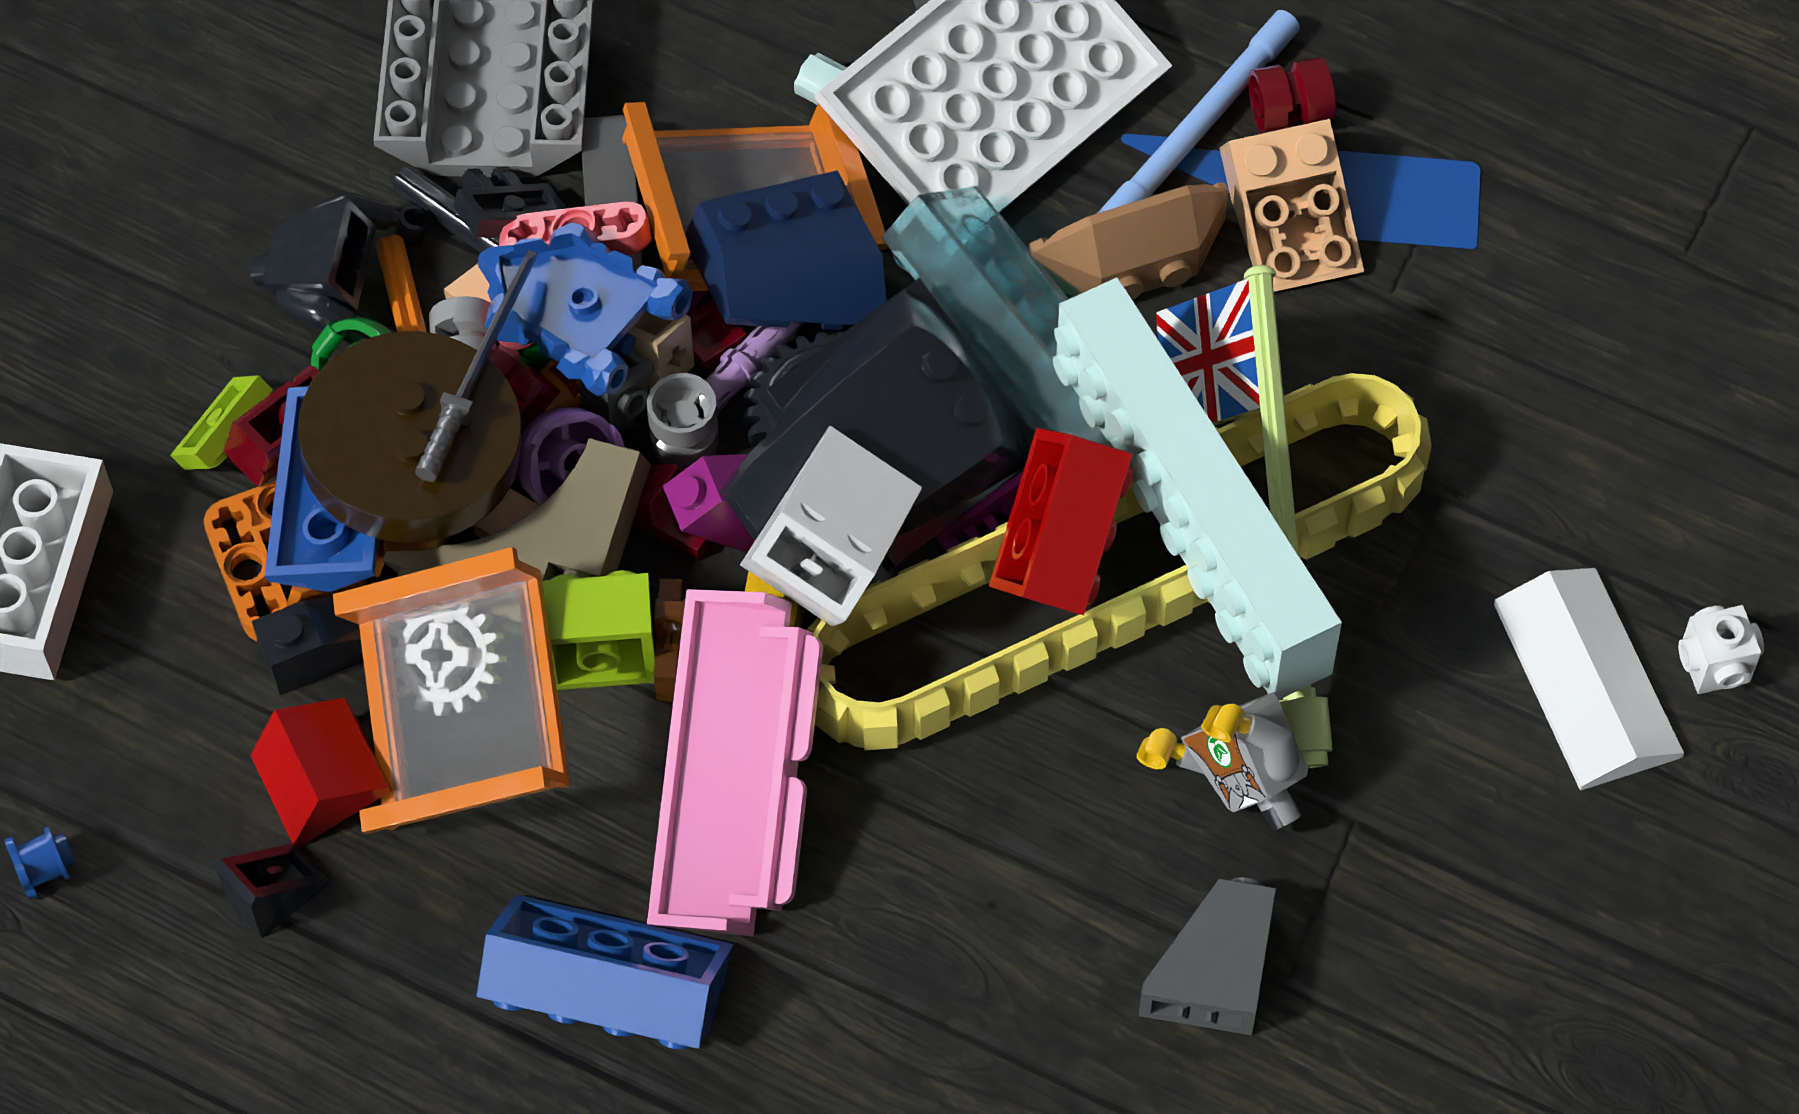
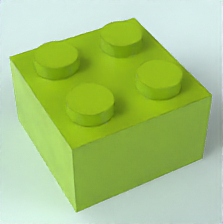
(601, 629)

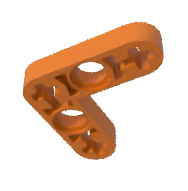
(253, 526)

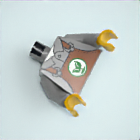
(1243, 754)

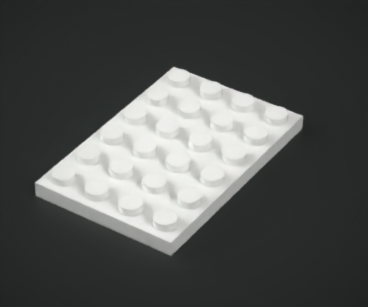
(990, 91)

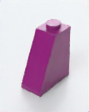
(700, 505)

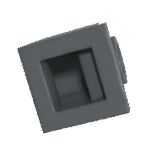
(630, 401)

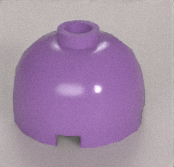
(554, 446)

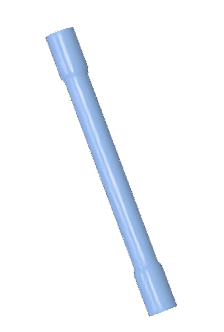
(1261, 50)

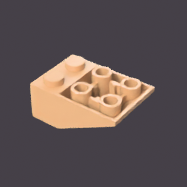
(1293, 204)

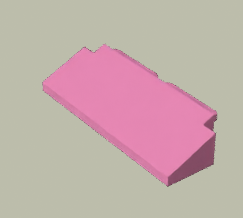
(732, 763)

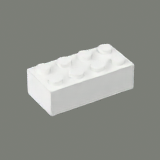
(47, 542)

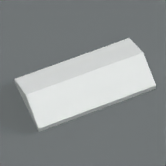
(1587, 676)

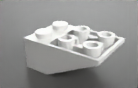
(832, 528)

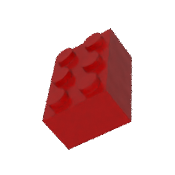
(1062, 520)

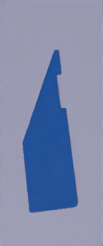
(1387, 194)

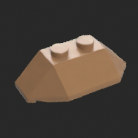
(1140, 243)

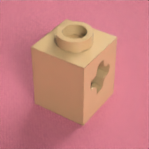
(665, 344)

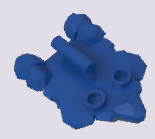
(580, 302)

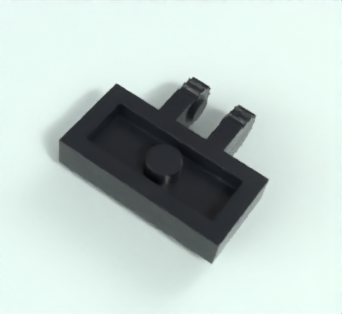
(493, 204)

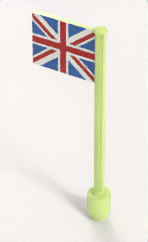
(1232, 364)

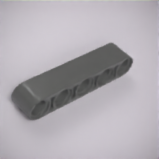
(608, 165)

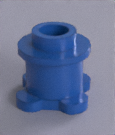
(40, 859)

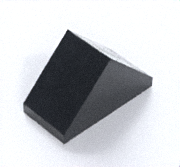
(269, 884)

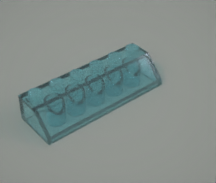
(994, 298)

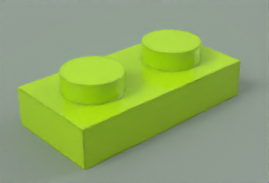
(206, 440)

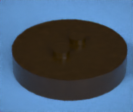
(372, 421)

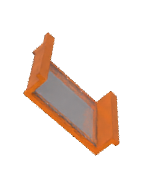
(703, 164)
(458, 687)

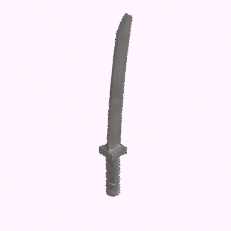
(456, 409)

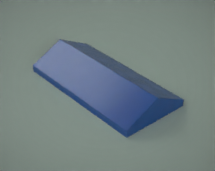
(305, 540)

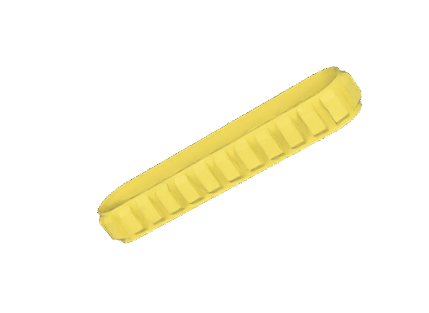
(969, 565)

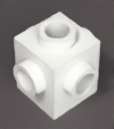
(1720, 648)

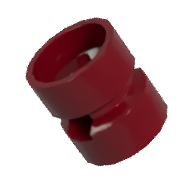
(1291, 96)

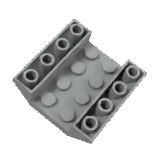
(484, 84)

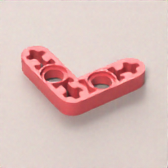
(605, 218)

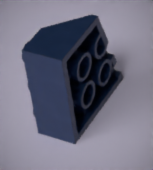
(788, 255)

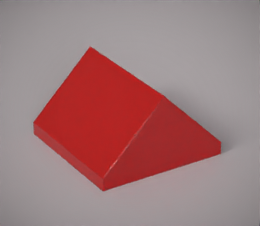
(317, 767)

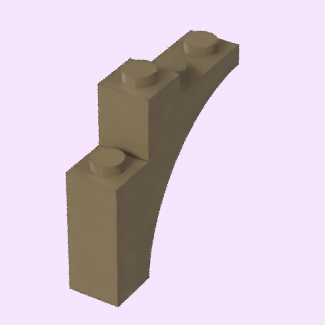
(572, 532)

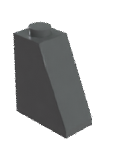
(1215, 962)

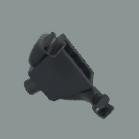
(324, 253)

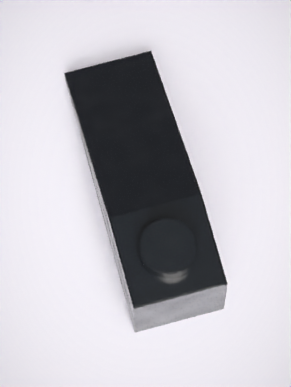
(307, 643)

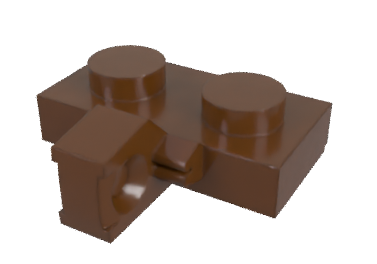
(668, 628)

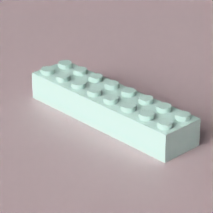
(1196, 491)

